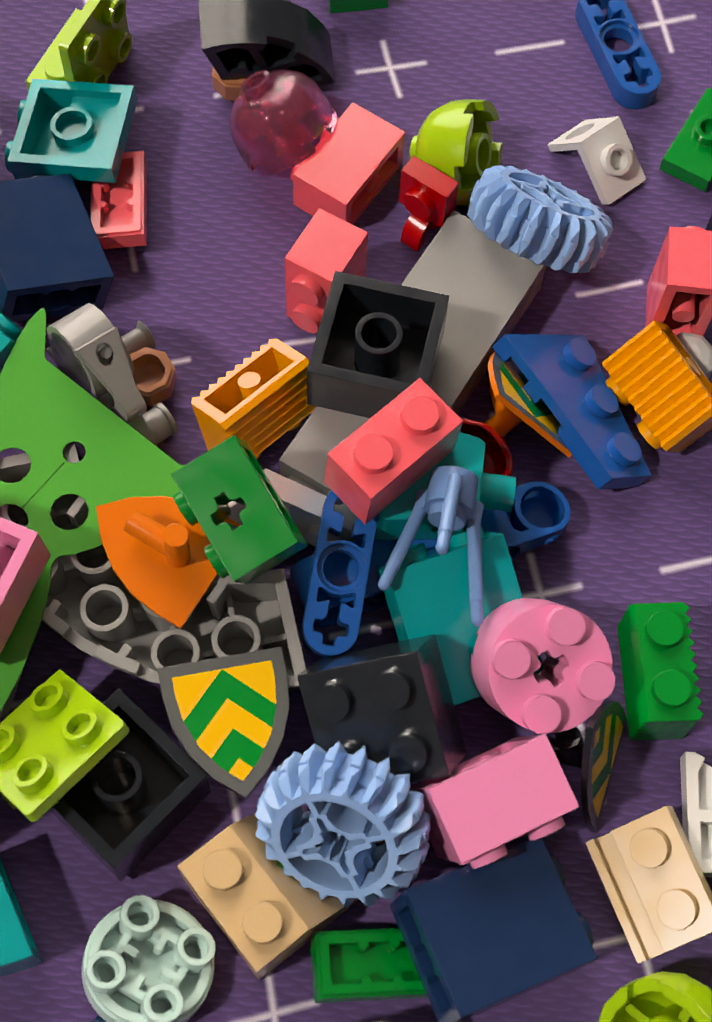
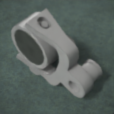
(100, 362)

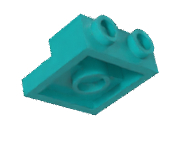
(71, 130)

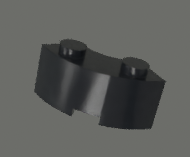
(264, 35)

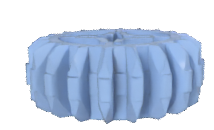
(539, 219)
(350, 809)

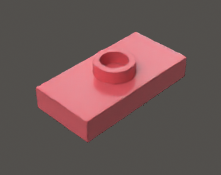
(121, 207)

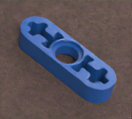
(616, 65)
(316, 611)

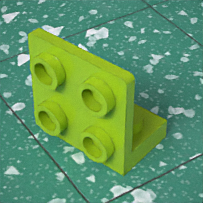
(87, 45)
(53, 744)

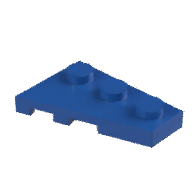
(572, 385)

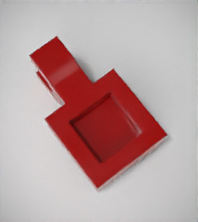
(428, 197)

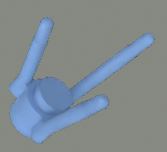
(449, 505)

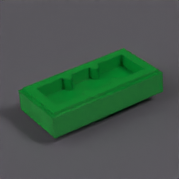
(691, 151)
(363, 966)

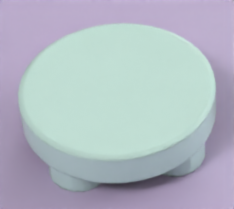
(148, 963)

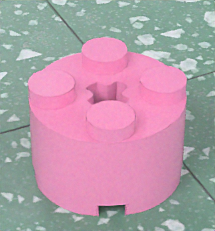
(573, 676)

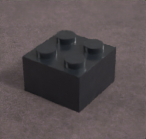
(373, 343)
(391, 703)
(132, 793)

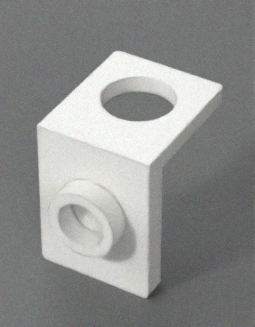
(605, 155)

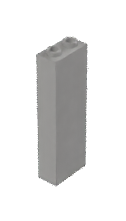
(487, 298)

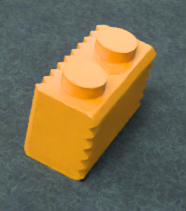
(663, 387)
(256, 399)

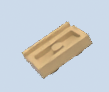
(654, 883)

